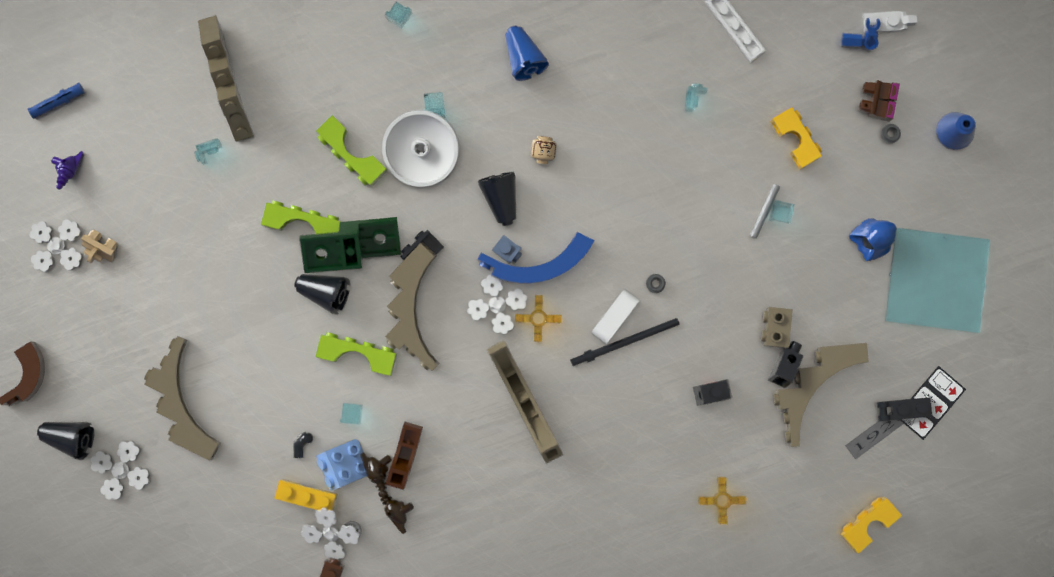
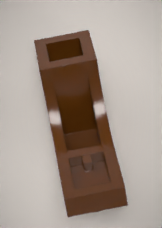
(404, 455)

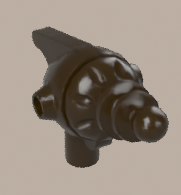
(376, 471)
(396, 511)

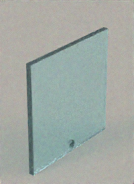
(937, 280)

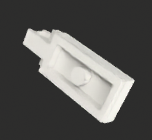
(890, 21)

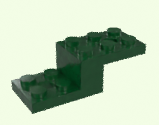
(350, 245)

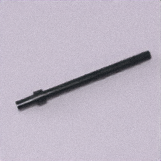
(591, 355)

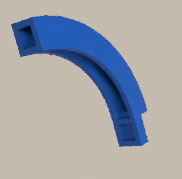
(566, 260)

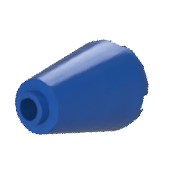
(524, 54)
(956, 130)

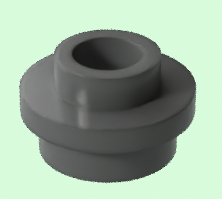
(895, 129)
(660, 279)

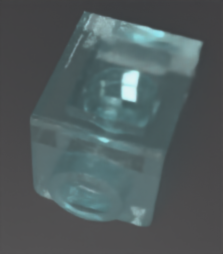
(692, 100)
(209, 147)

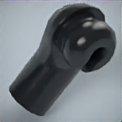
(300, 442)

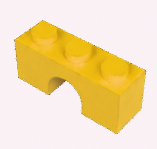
(807, 150)
(305, 496)
(856, 533)

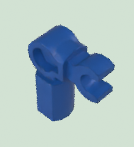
(870, 39)

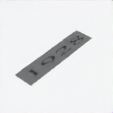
(872, 436)

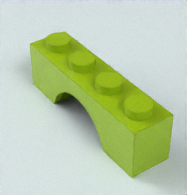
(334, 134)
(277, 217)
(332, 349)

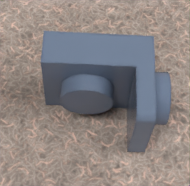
(507, 250)

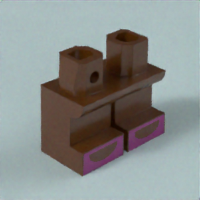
(882, 100)

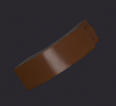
(33, 375)

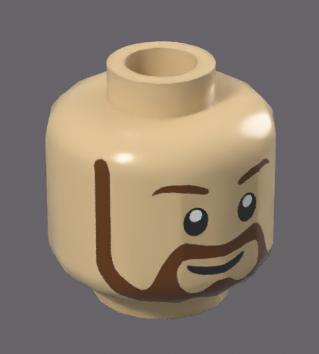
(543, 149)

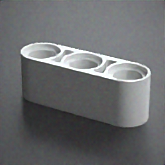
(615, 316)

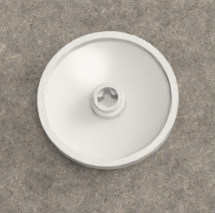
(420, 148)

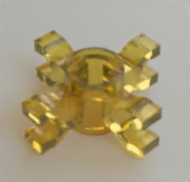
(529, 318)
(712, 500)

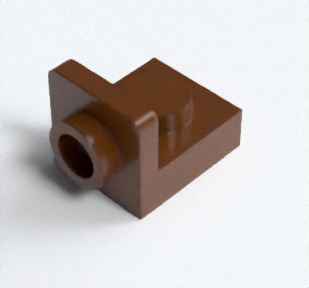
(332, 568)

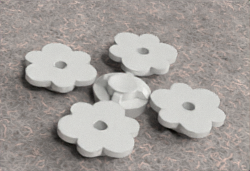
(55, 245)
(497, 304)
(119, 470)
(331, 533)

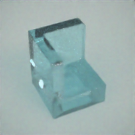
(398, 14)
(435, 103)
(781, 211)
(351, 413)

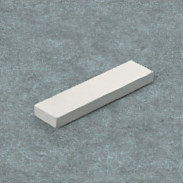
(736, 28)

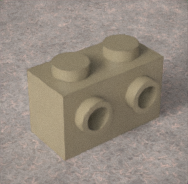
(777, 327)

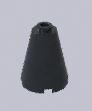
(500, 196)
(324, 290)
(68, 437)

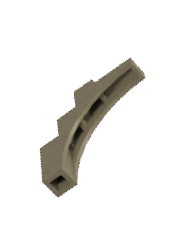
(223, 78)
(406, 331)
(795, 400)
(525, 402)
(172, 406)

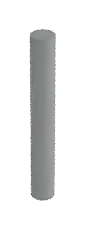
(765, 210)

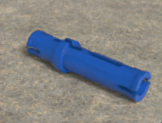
(56, 100)

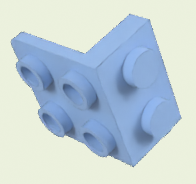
(342, 464)

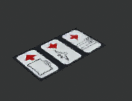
(943, 392)

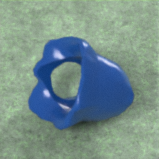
(878, 233)

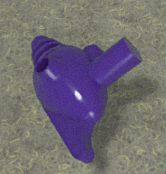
(66, 168)

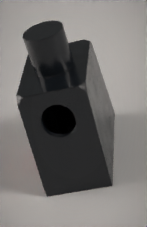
(785, 371)
(712, 392)

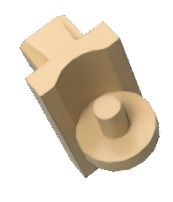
(96, 250)

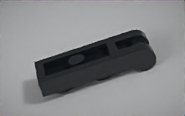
(905, 409)

